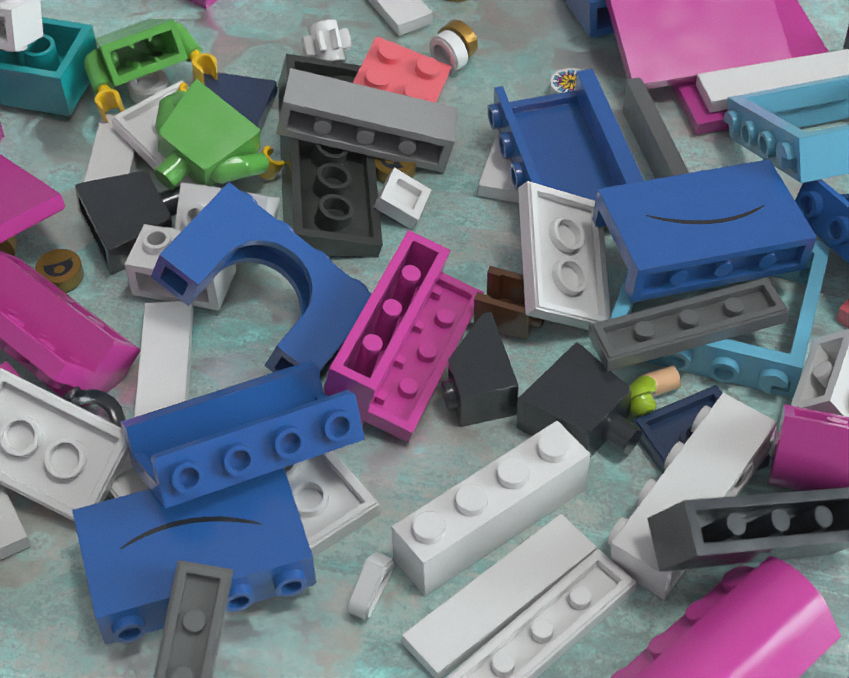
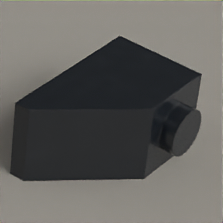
(481, 376)

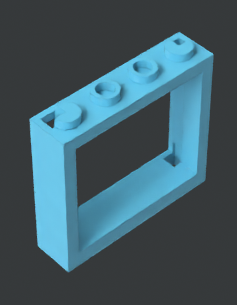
(771, 123)
(746, 363)

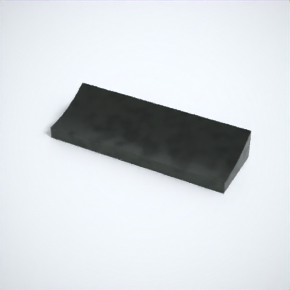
(326, 188)

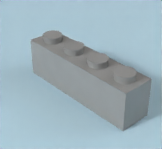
(367, 120)

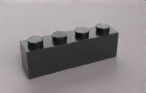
(750, 528)

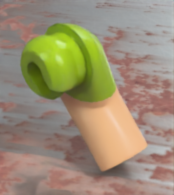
(651, 385)

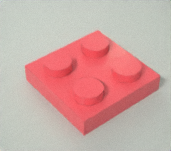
(402, 71)

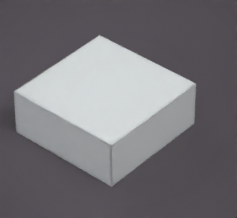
(402, 198)

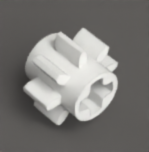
(326, 41)

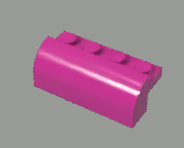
(57, 334)
(403, 338)
(810, 450)
(746, 627)

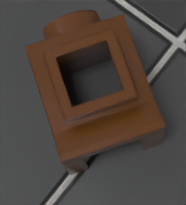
(507, 303)

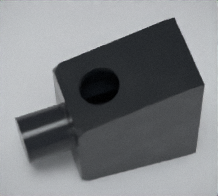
(118, 209)
(583, 400)

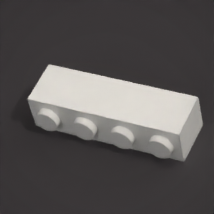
(713, 463)
(490, 507)

